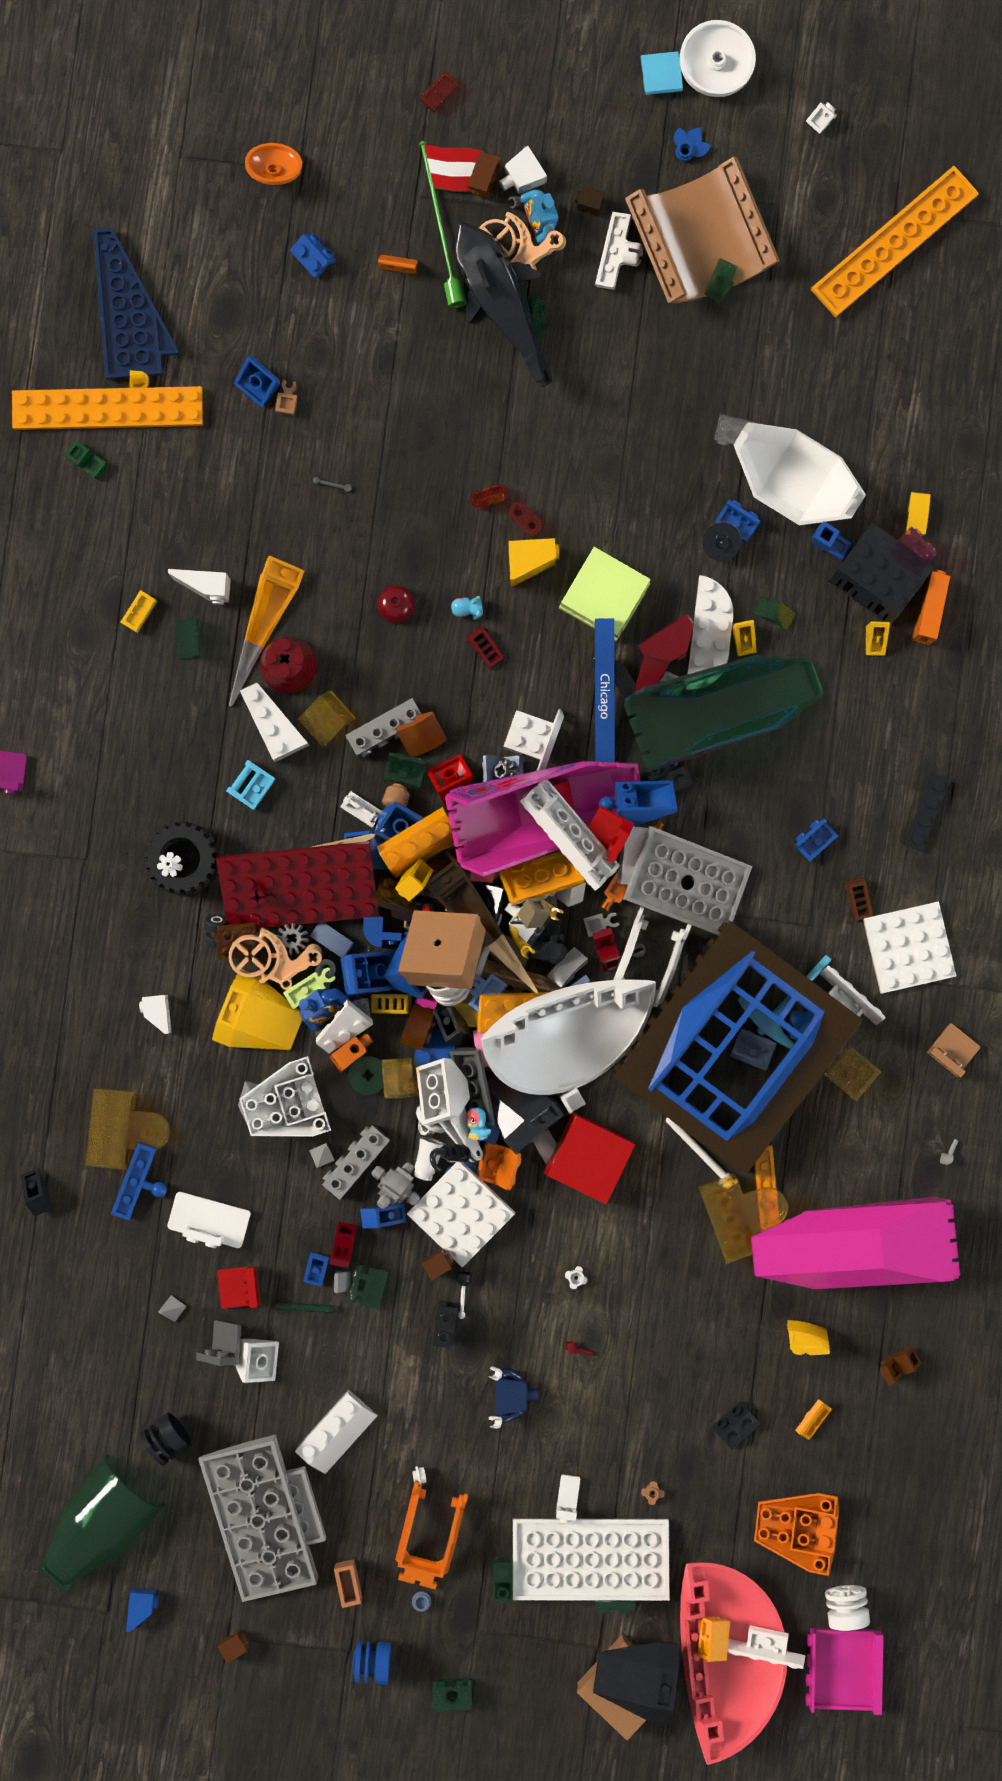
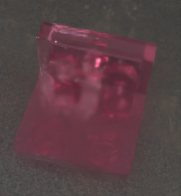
(915, 542)

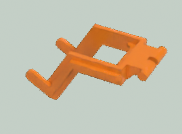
(419, 1568)

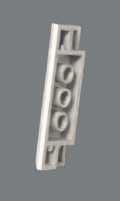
(569, 833)

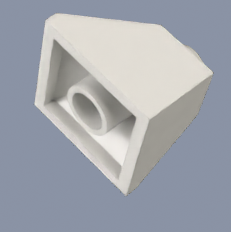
(257, 1360)

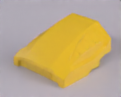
(807, 1338)

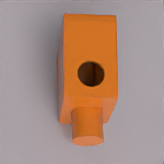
(344, 1057)

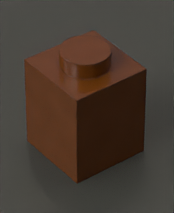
(233, 1646)

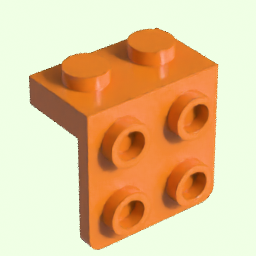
(498, 1165)

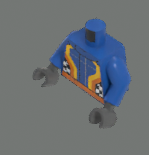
(321, 1006)

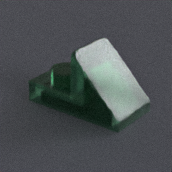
(721, 280)

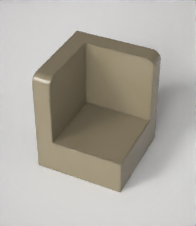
(534, 912)

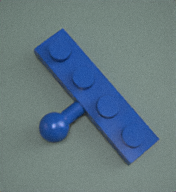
(135, 1181)

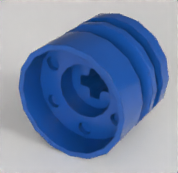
(372, 1662)

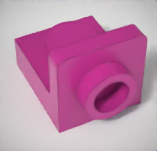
(427, 1002)

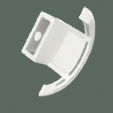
(533, 736)

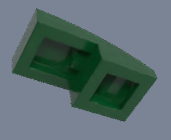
(86, 459)

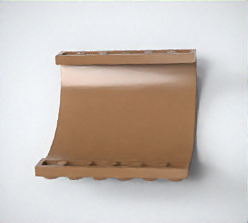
(697, 226)

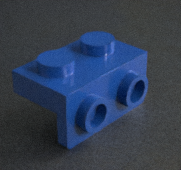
(312, 254)
(744, 520)
(815, 840)

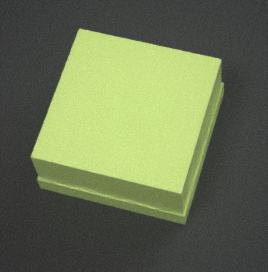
(605, 591)

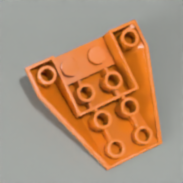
(800, 1529)

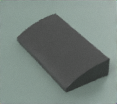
(471, 1065)

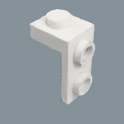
(567, 1498)

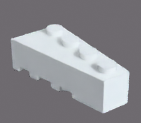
(274, 727)

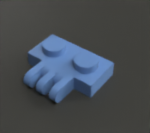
(490, 986)

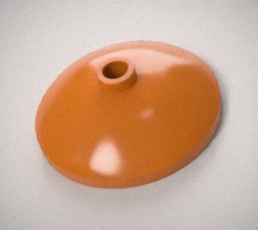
(273, 164)

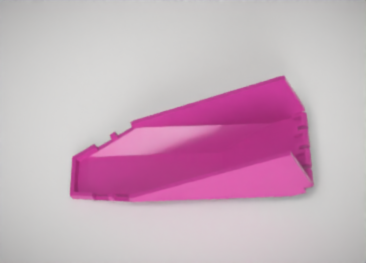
(861, 1245)

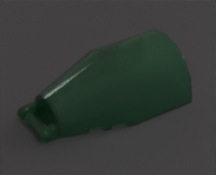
(95, 1527)

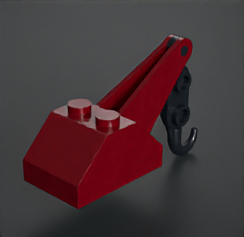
(658, 652)

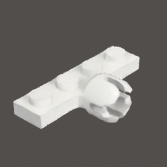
(617, 251)

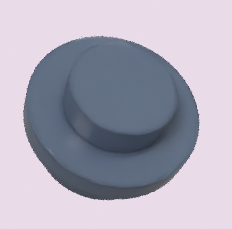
(421, 1601)

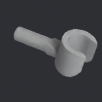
(948, 1158)

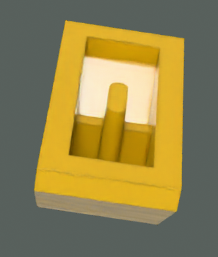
(744, 637)
(877, 638)

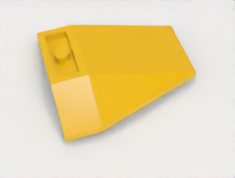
(256, 1017)

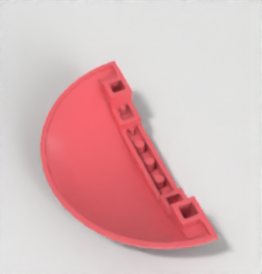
(734, 1696)

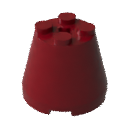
(292, 676)

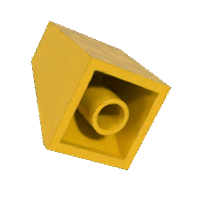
(531, 558)

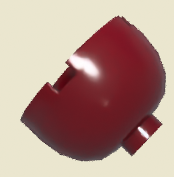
(395, 604)

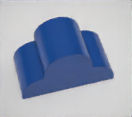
(365, 972)

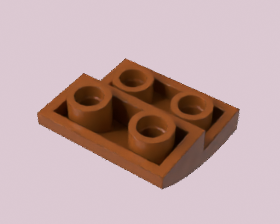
(421, 734)

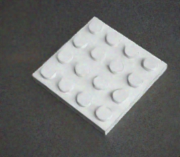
(909, 947)
(461, 1213)

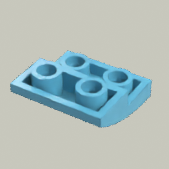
(661, 73)

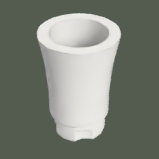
(423, 1167)

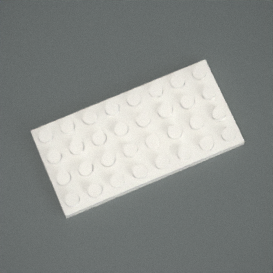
(591, 1559)

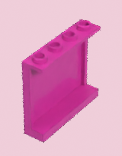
(845, 1670)

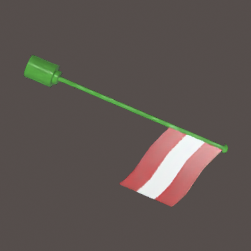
(449, 171)

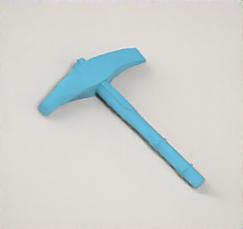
(769, 1026)

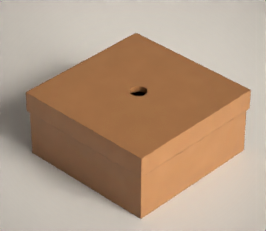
(442, 949)
(619, 1718)

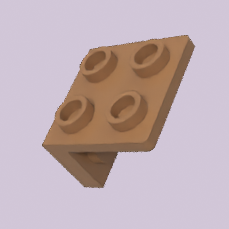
(953, 1050)

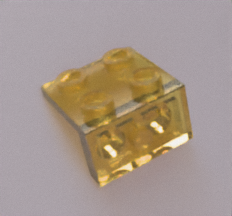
(326, 717)

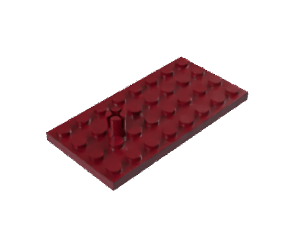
(299, 885)

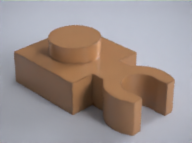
(286, 401)

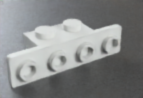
(849, 997)
(766, 1646)

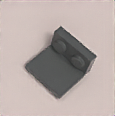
(225, 1345)

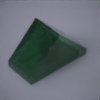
(774, 612)

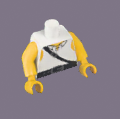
(523, 937)

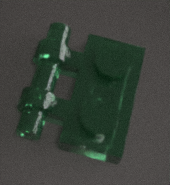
(373, 1288)

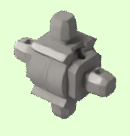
(395, 1185)

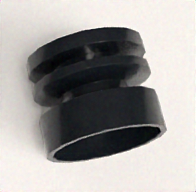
(165, 1438)

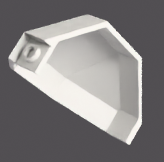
(797, 475)

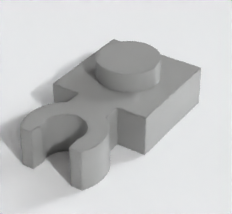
(597, 923)

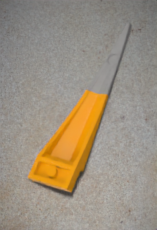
(274, 592)

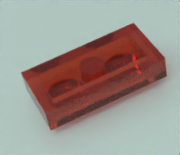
(439, 91)

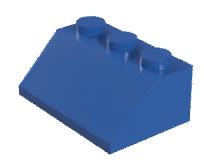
(398, 981)

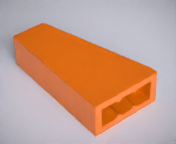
(931, 608)

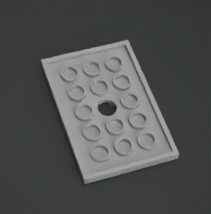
(659, 873)

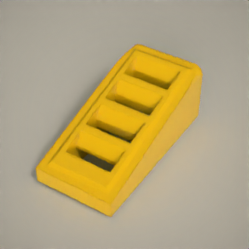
(407, 1003)

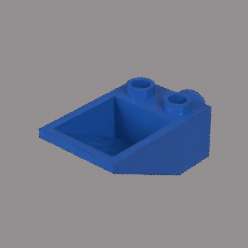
(642, 800)

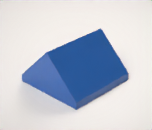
(257, 381)
(395, 819)

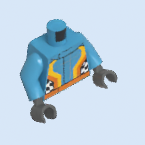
(540, 213)

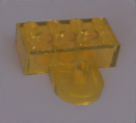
(118, 1128)
(740, 1216)

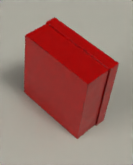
(589, 1157)

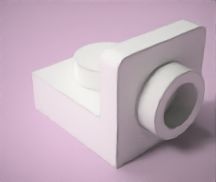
(821, 117)

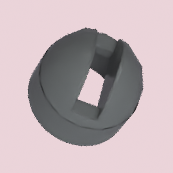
(641, 953)

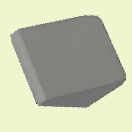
(342, 1281)

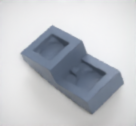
(332, 939)

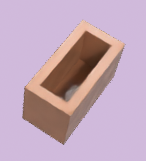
(348, 1583)

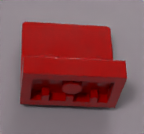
(611, 831)
(238, 1287)

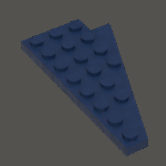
(130, 324)

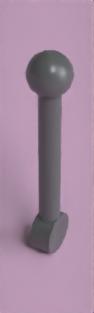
(347, 487)

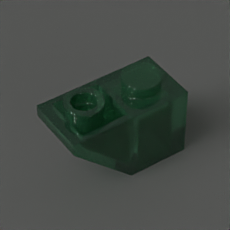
(502, 1579)

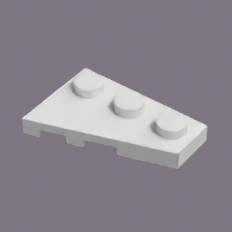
(345, 1026)

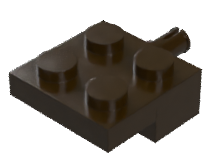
(389, 898)

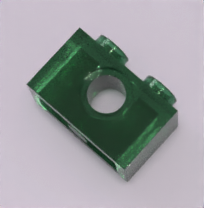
(443, 1702)

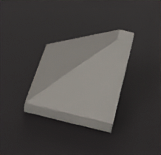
(322, 1155)
(172, 1308)

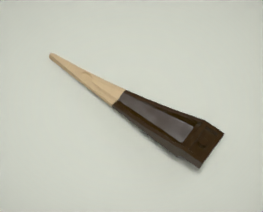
(459, 895)

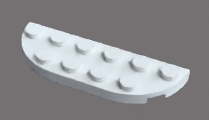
(711, 626)

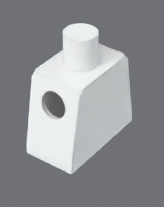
(523, 172)

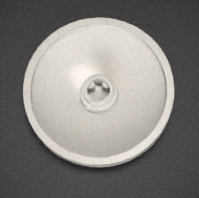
(717, 58)

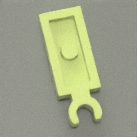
(306, 987)

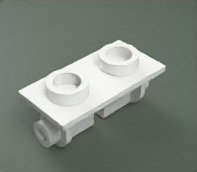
(361, 809)

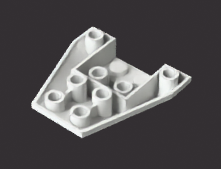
(286, 1103)

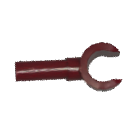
(571, 1347)

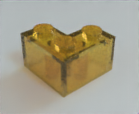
(399, 1078)

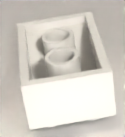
(210, 585)

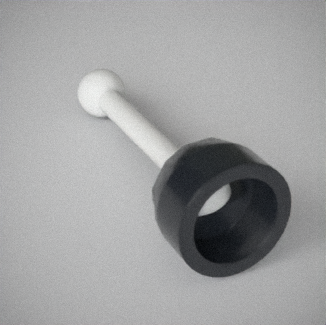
(464, 1279)

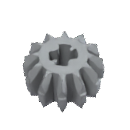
(292, 931)

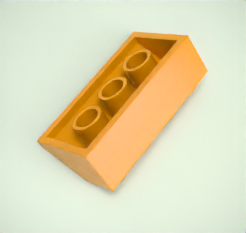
(419, 840)

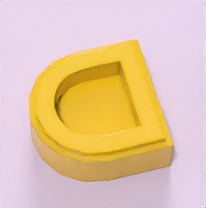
(138, 379)

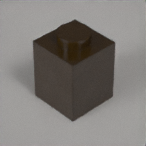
(589, 200)

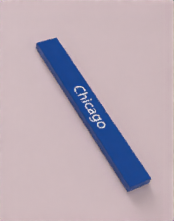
(604, 690)

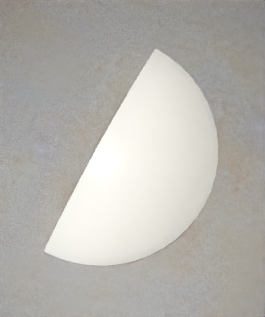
(568, 1035)

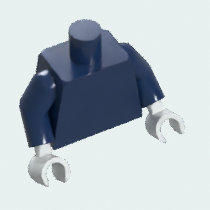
(510, 1395)

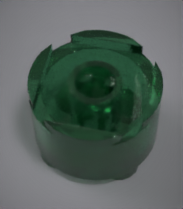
(357, 1072)

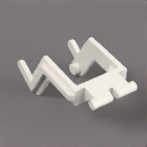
(679, 937)

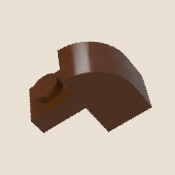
(899, 1364)

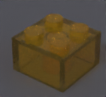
(852, 1073)

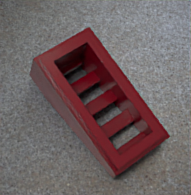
(475, 645)

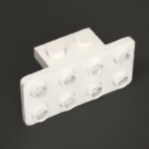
(208, 1221)

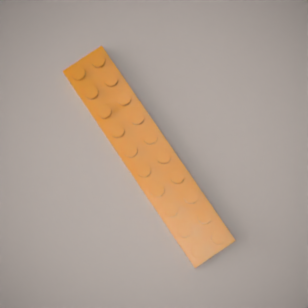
(894, 241)
(107, 408)

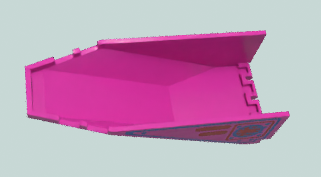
(498, 829)

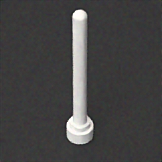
(698, 1149)

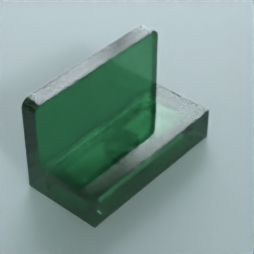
(188, 638)

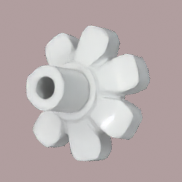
(173, 864)

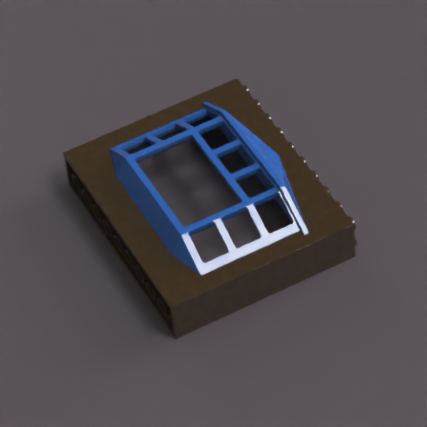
(690, 1010)

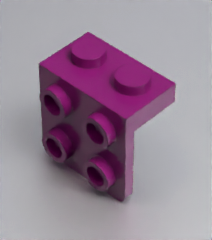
(12, 771)

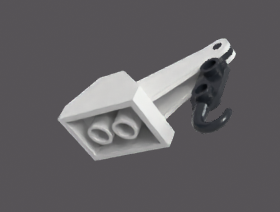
(443, 1101)

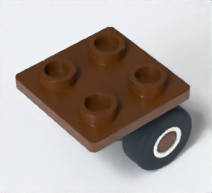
(224, 935)

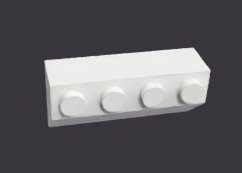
(336, 1432)

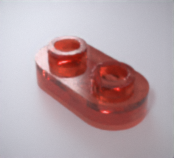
(489, 496)
(525, 518)

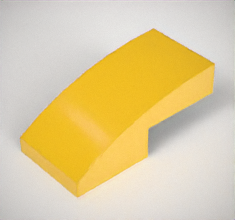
(918, 511)

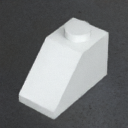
(157, 1011)

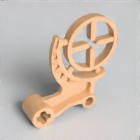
(527, 251)
(284, 967)

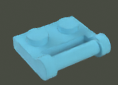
(255, 789)

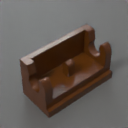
(484, 175)

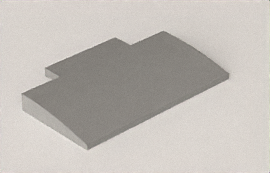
(264, 1517)

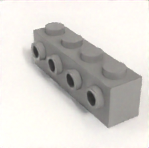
(382, 728)
(357, 1160)

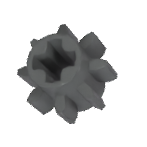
(505, 769)

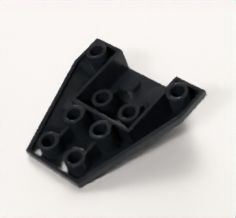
(522, 1115)
(640, 1679)

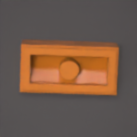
(397, 264)

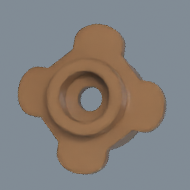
(647, 1492)

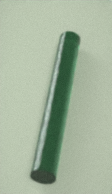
(304, 1307)

